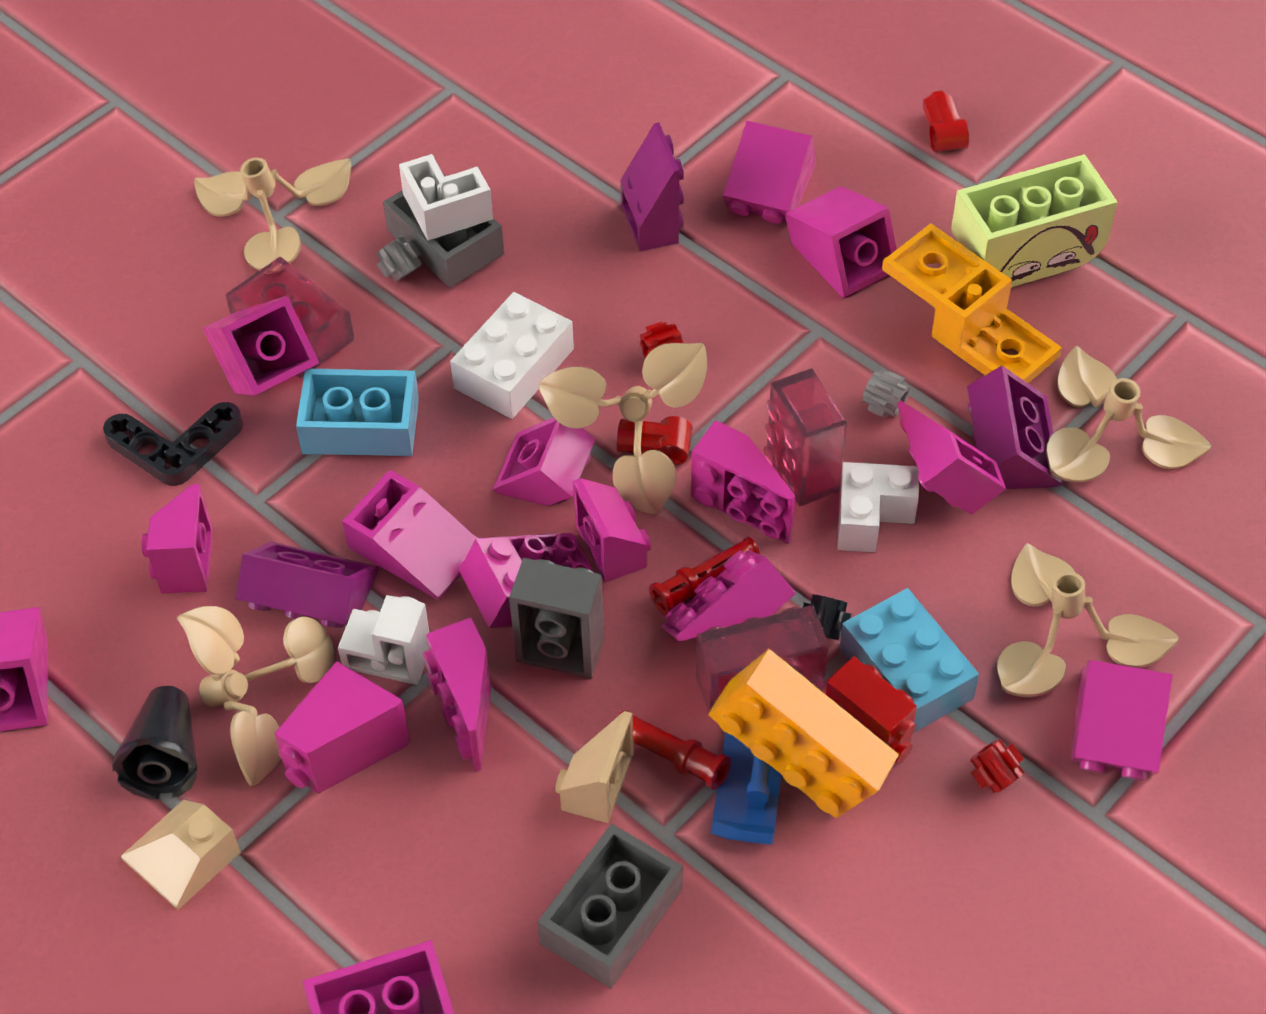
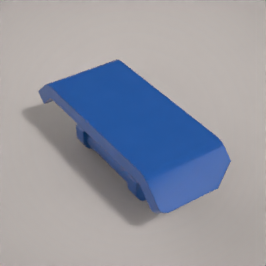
(747, 798)

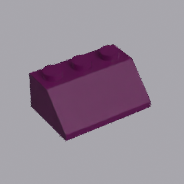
(1012, 428)
(304, 583)

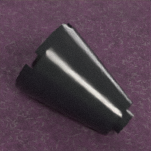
(158, 747)

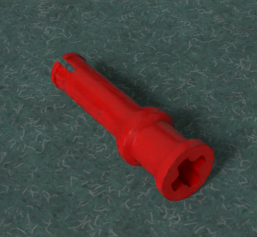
(687, 579)
(686, 755)

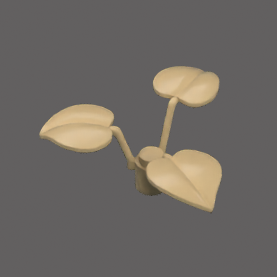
(226, 194)
(674, 373)
(1080, 459)
(1040, 577)
(214, 640)

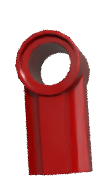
(945, 127)
(669, 437)

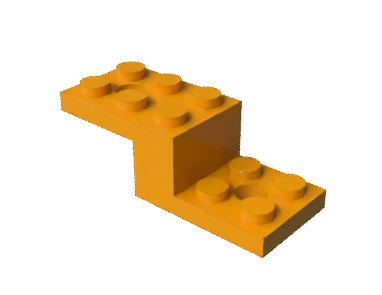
(970, 305)

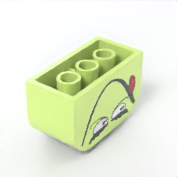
(1037, 219)

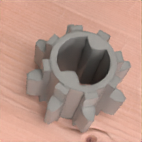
(398, 258)
(884, 393)

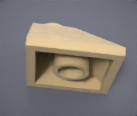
(598, 771)
(183, 852)

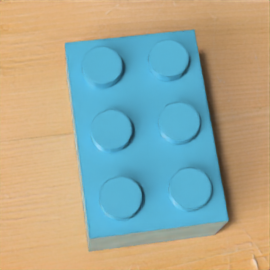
(358, 412)
(911, 655)

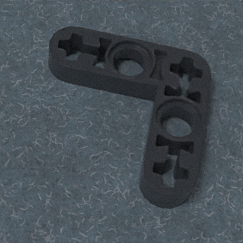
(179, 451)

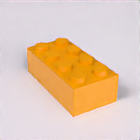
(803, 734)

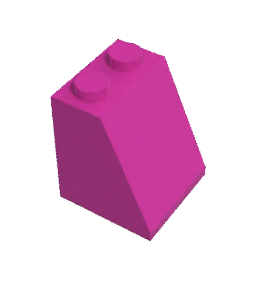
(769, 172)
(843, 238)
(261, 346)
(23, 669)
(1120, 719)
(340, 730)

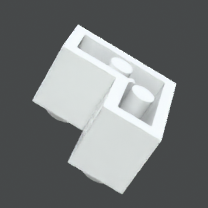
(447, 202)
(873, 496)
(387, 641)

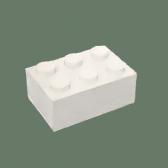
(512, 355)

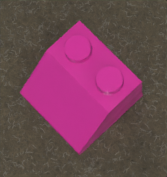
(544, 463)
(609, 529)
(180, 543)

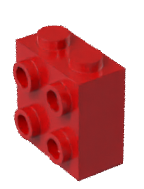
(875, 704)

